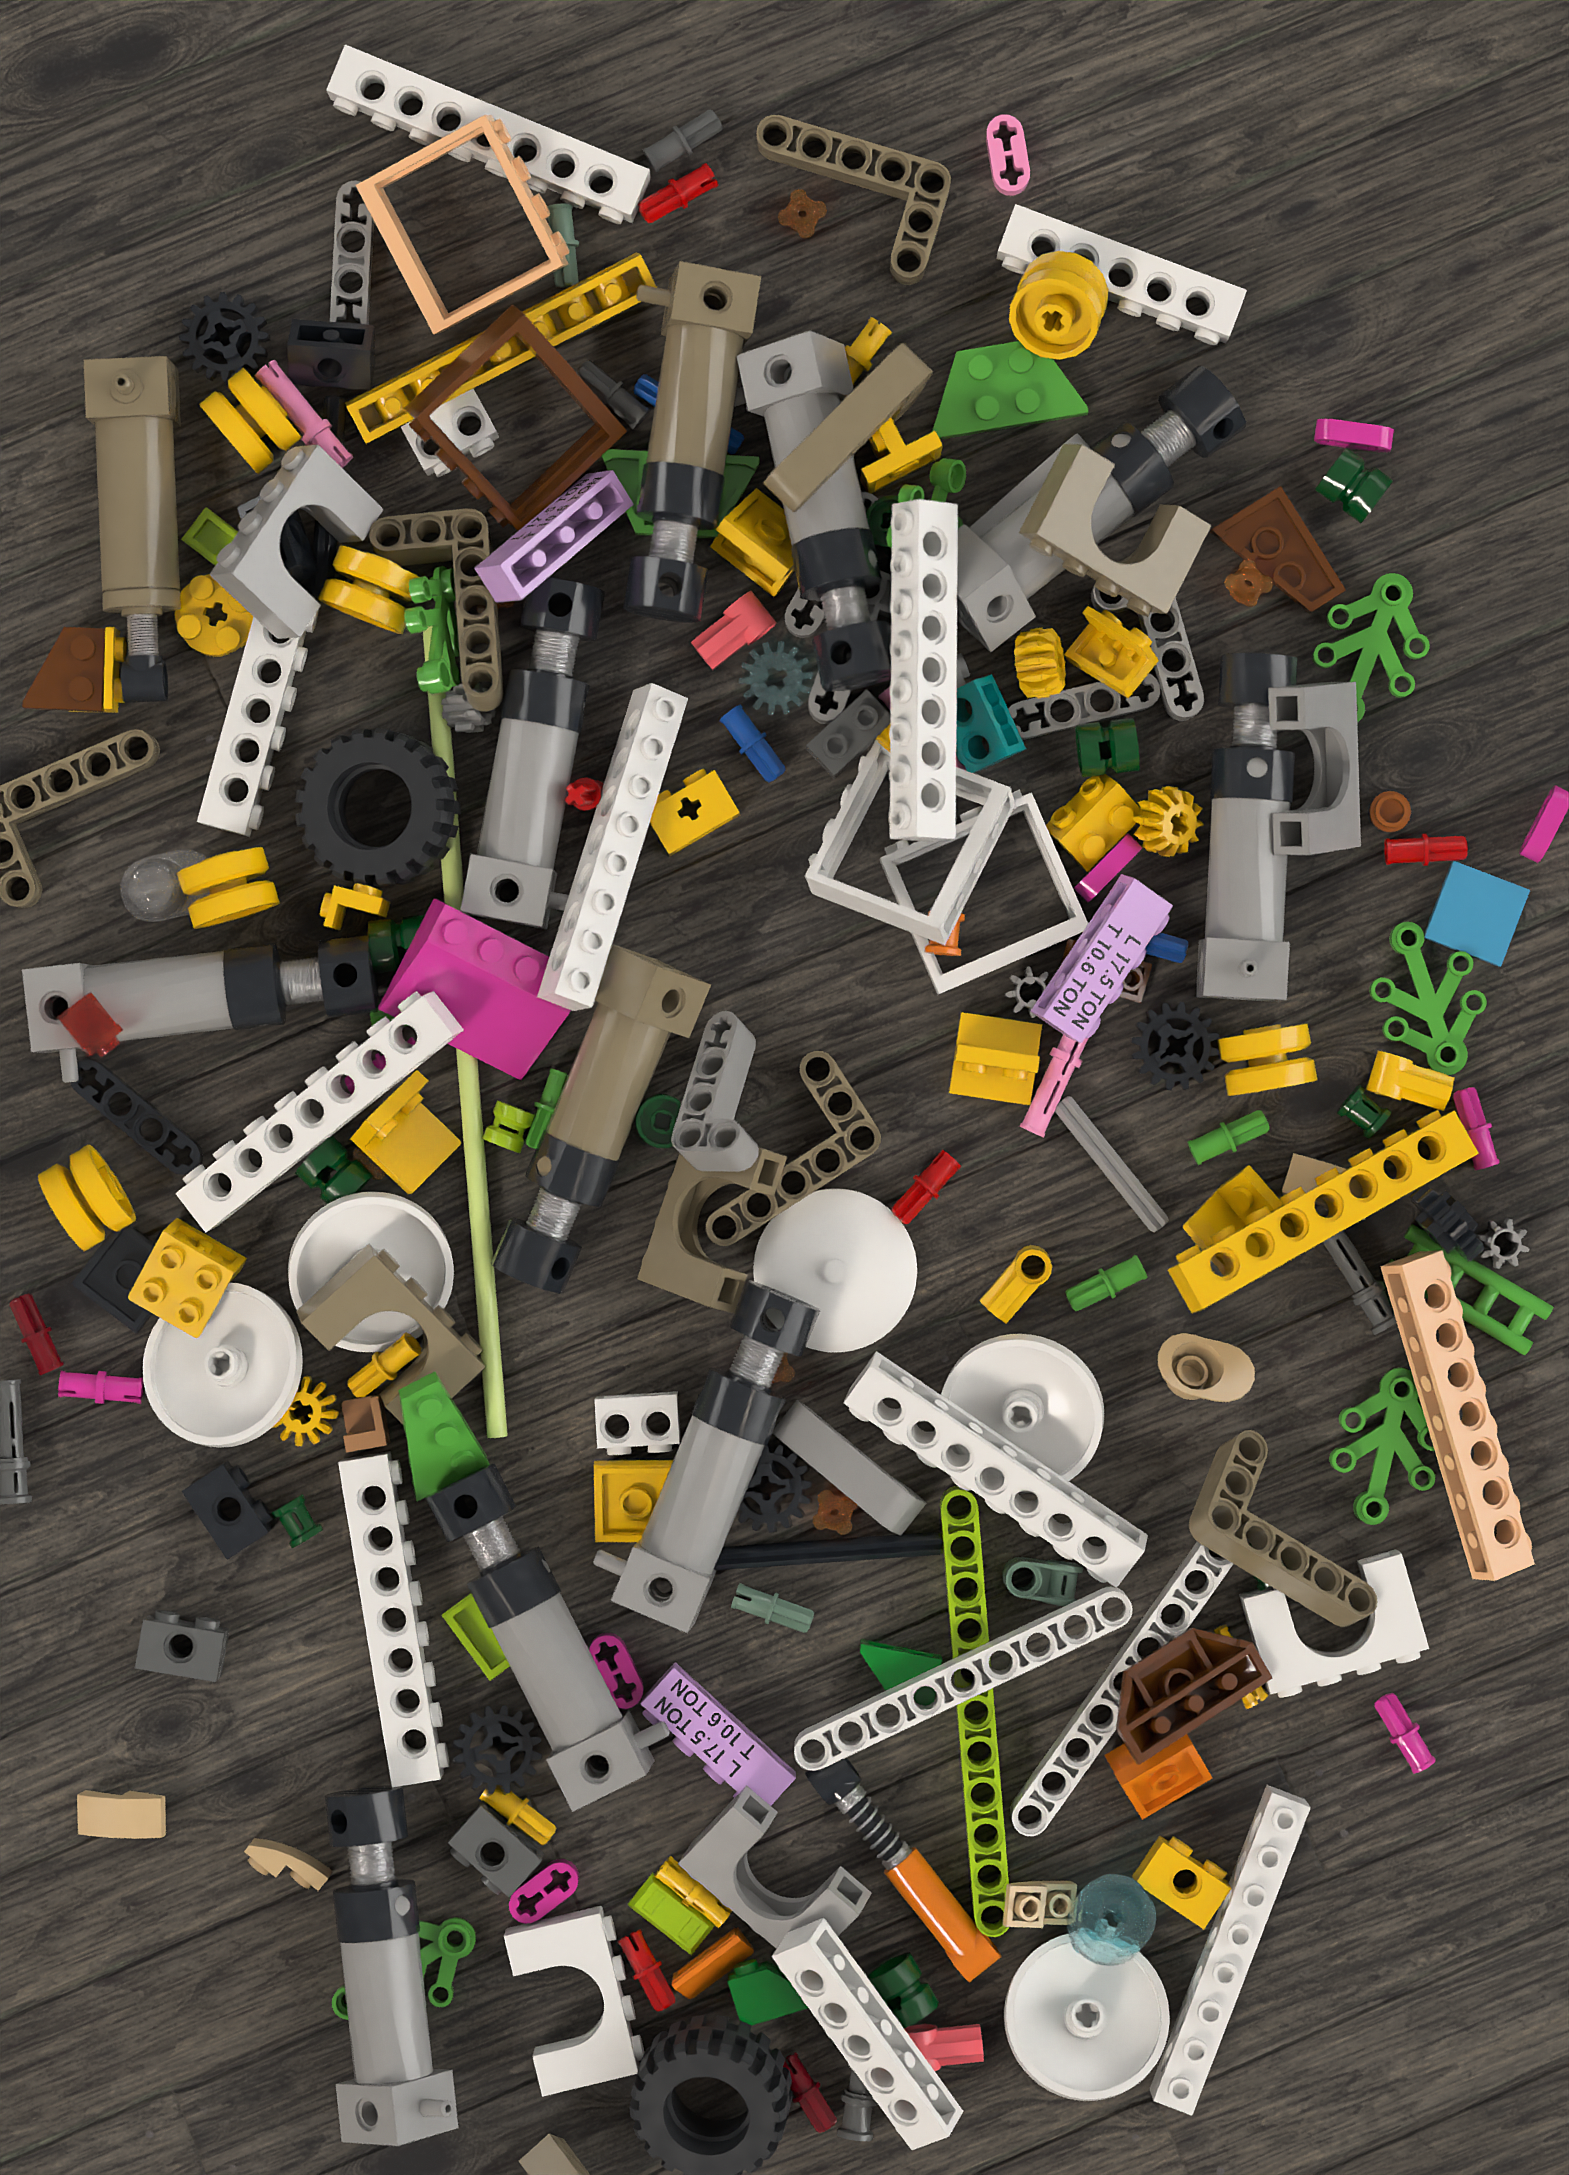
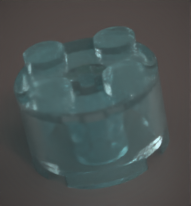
(1130, 1909)

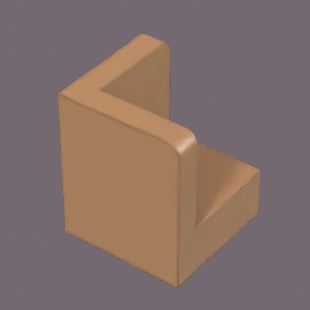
(365, 1423)

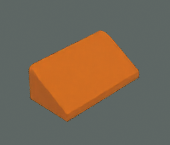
(712, 1964)

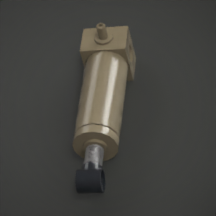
(134, 418)

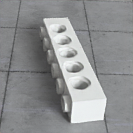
(1144, 269)
(217, 808)
(867, 2034)

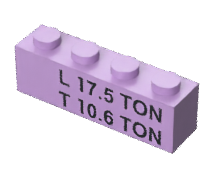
(554, 536)
(1102, 959)
(715, 1736)

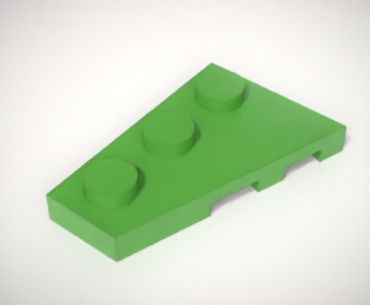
(437, 1437)

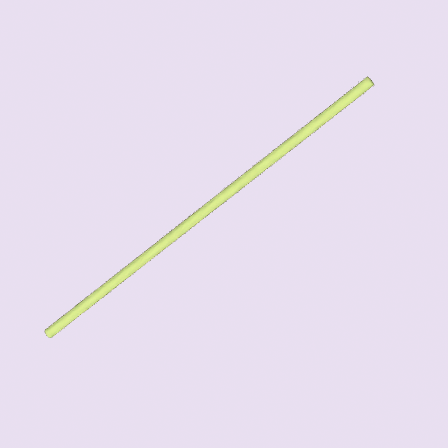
(472, 1124)

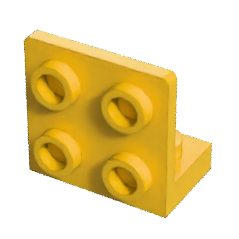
(406, 1136)
(1230, 1206)
(185, 1277)

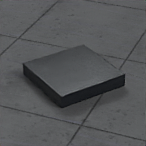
(113, 1272)

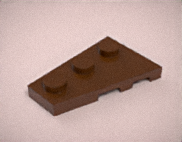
(1283, 549)

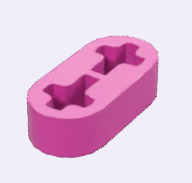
(1354, 435)
(1545, 824)
(1108, 868)
(625, 1666)
(550, 1898)

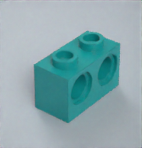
(988, 720)

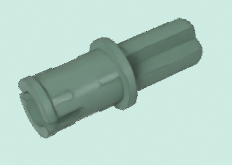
(562, 221)
(773, 1608)

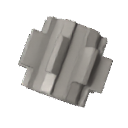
(461, 714)
(1028, 980)
(1513, 1236)

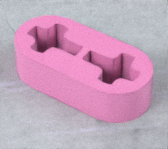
(1017, 153)

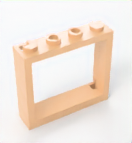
(404, 251)

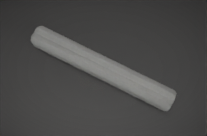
(1111, 1164)

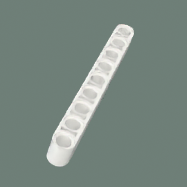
(1105, 1693)
(949, 1695)

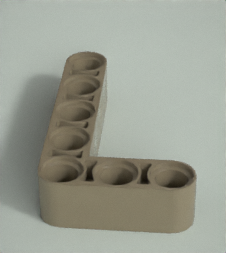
(869, 177)
(881, 395)
(468, 590)
(49, 798)
(806, 1163)
(1268, 1542)

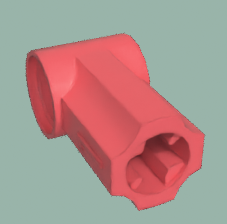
(741, 625)
(948, 2044)

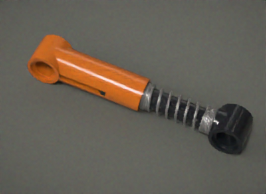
(908, 1871)

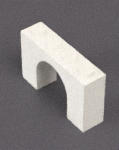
(1390, 1633)
(581, 1942)

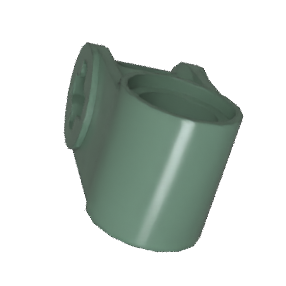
(1045, 1581)

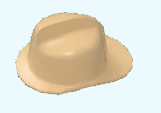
(1205, 1368)

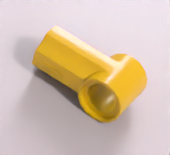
(1399, 1079)
(1015, 1286)

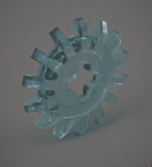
(780, 662)

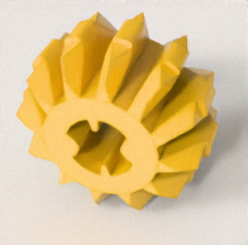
(1040, 663)
(1168, 821)
(318, 1404)

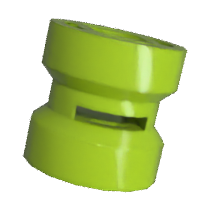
(512, 1118)

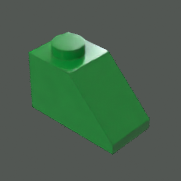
(898, 1664)
(762, 1992)

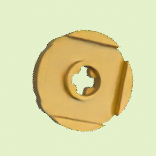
(194, 626)

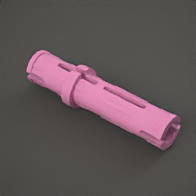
(301, 413)
(1053, 1084)

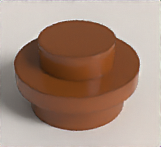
(1390, 811)

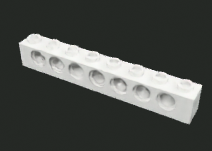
(358, 70)
(923, 671)
(612, 847)
(434, 1029)
(989, 1449)
(405, 1763)
(1229, 1950)

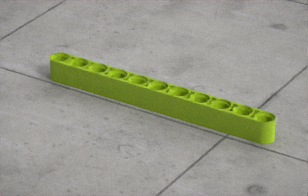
(975, 1730)

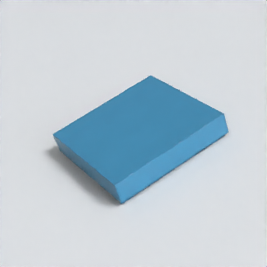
(1476, 913)

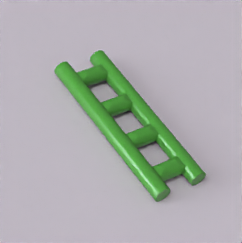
(1494, 1285)

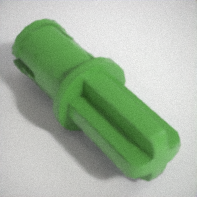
(546, 1106)
(1228, 1136)
(1106, 1283)

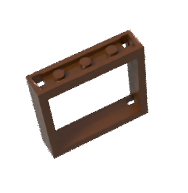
(560, 473)

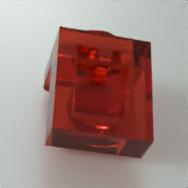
(91, 1026)

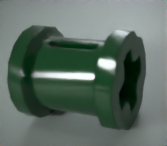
(1364, 1112)
(295, 1533)

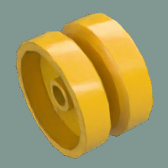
(1058, 305)
(251, 420)
(372, 586)
(226, 881)
(1267, 1059)
(86, 1197)

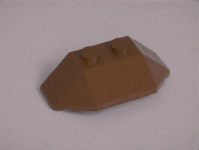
(1184, 1688)

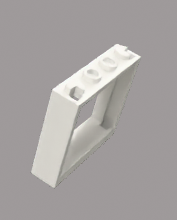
(903, 852)
(958, 886)

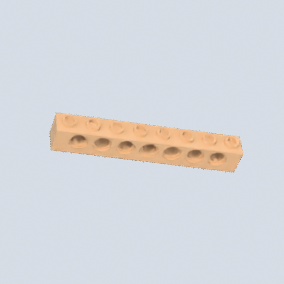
(1441, 1401)

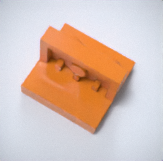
(1160, 1778)

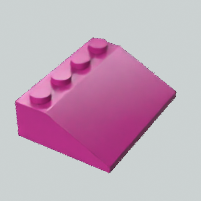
(484, 983)

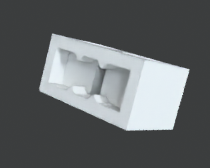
(448, 419)
(636, 1410)

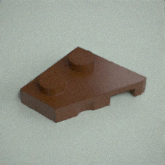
(71, 673)

